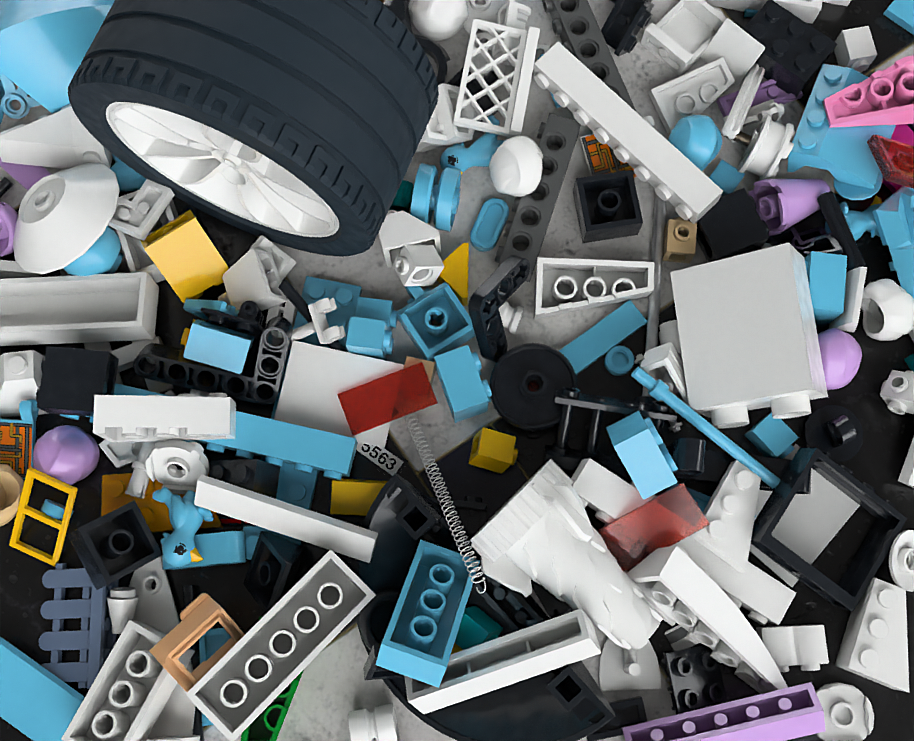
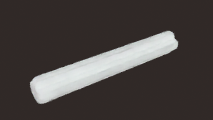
(743, 101)

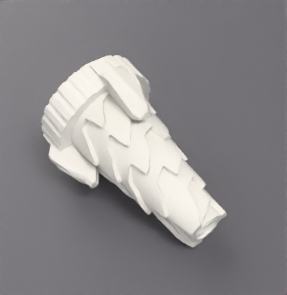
(550, 540)

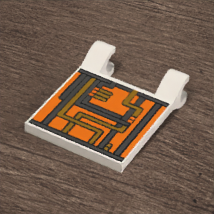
(601, 157)

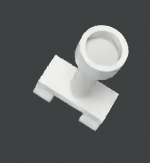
(318, 325)

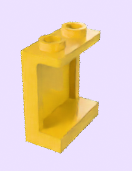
(186, 256)

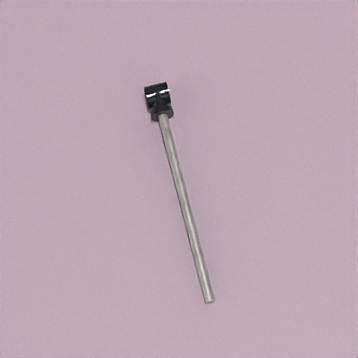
(654, 297)

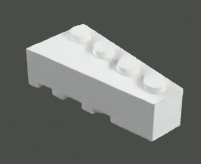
(164, 417)

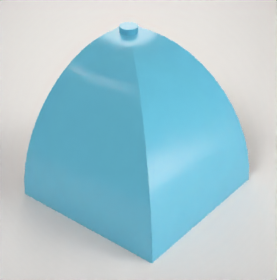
(46, 44)

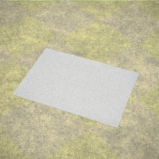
(312, 385)
(808, 521)

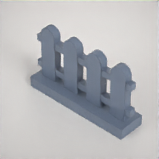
(96, 634)

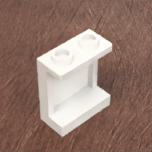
(683, 34)

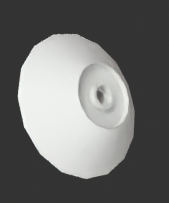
(64, 216)

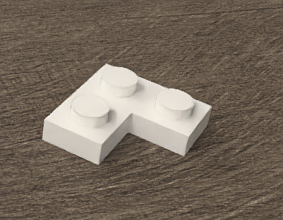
(143, 212)

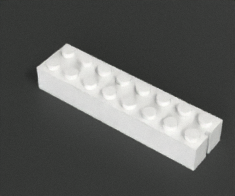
(78, 309)

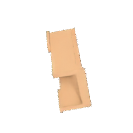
(196, 621)

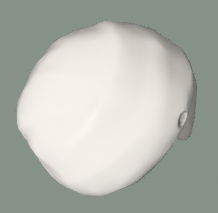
(439, 18)
(516, 166)
(887, 310)

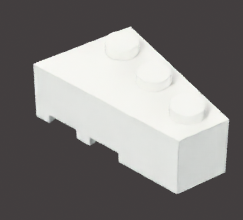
(877, 637)

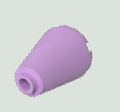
(786, 201)

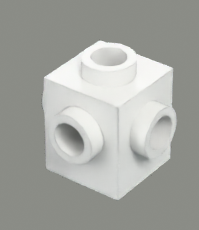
(899, 392)

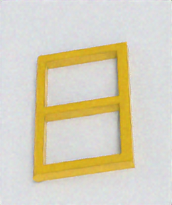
(23, 509)

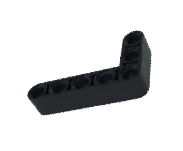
(223, 382)
(708, 467)

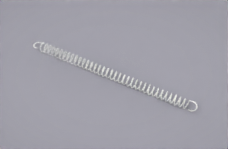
(429, 459)

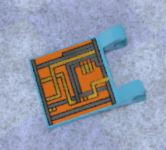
(19, 438)

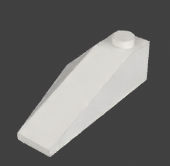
(53, 142)

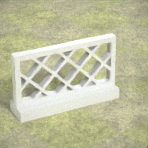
(520, 77)

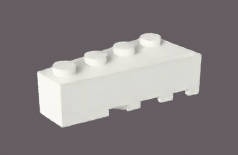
(582, 284)

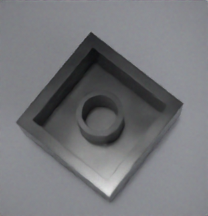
(607, 206)
(115, 545)

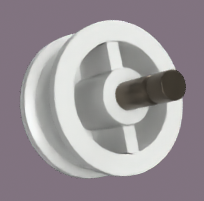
(765, 147)

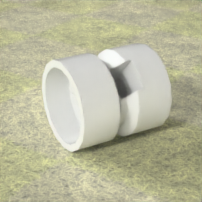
(375, 725)

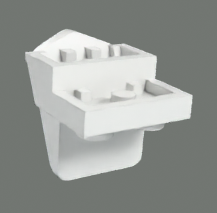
(440, 129)

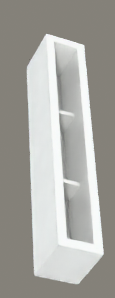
(508, 661)

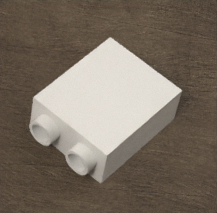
(749, 336)

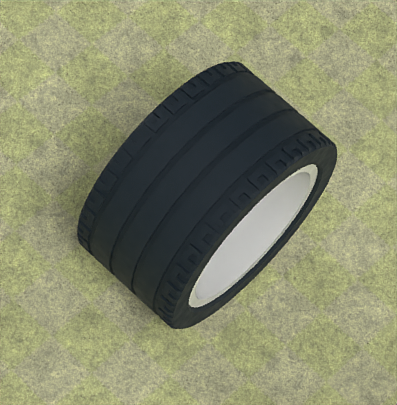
(263, 110)

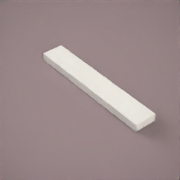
(285, 518)

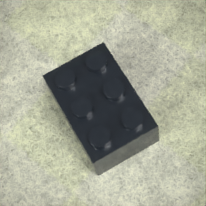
(792, 47)

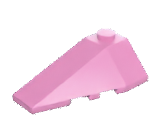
(876, 101)

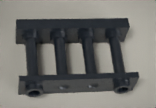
(571, 458)

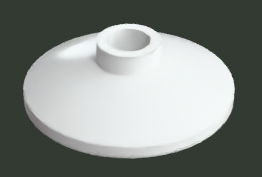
(902, 560)

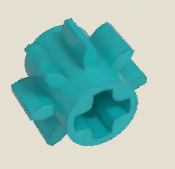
(403, 197)

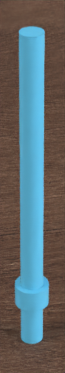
(660, 391)

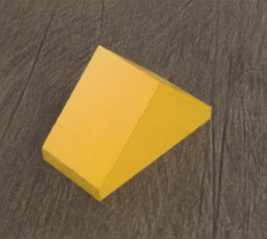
(456, 272)

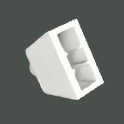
(253, 279)

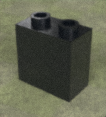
(731, 227)
(73, 379)

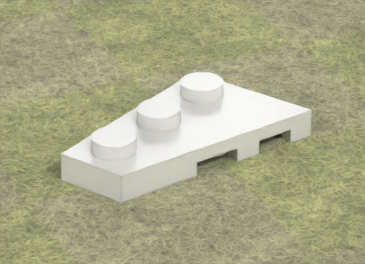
(691, 92)

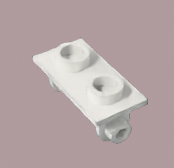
(757, 112)

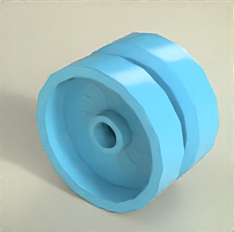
(436, 197)

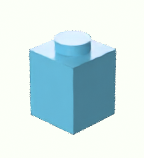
(772, 437)

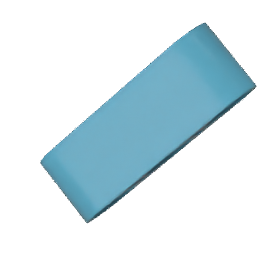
(217, 549)

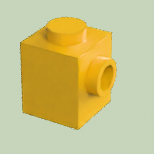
(493, 450)

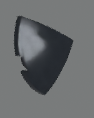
(807, 241)

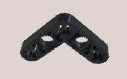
(487, 300)

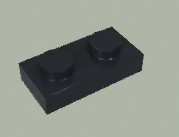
(627, 713)

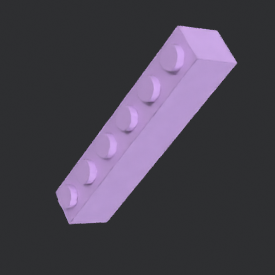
(762, 717)

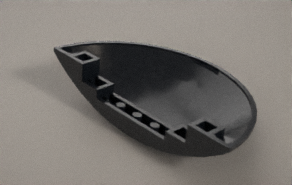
(546, 707)

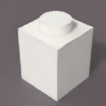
(855, 48)

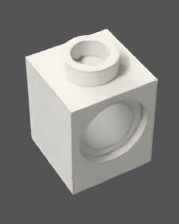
(418, 265)

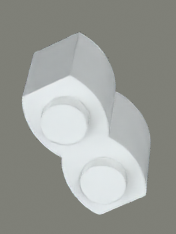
(796, 645)

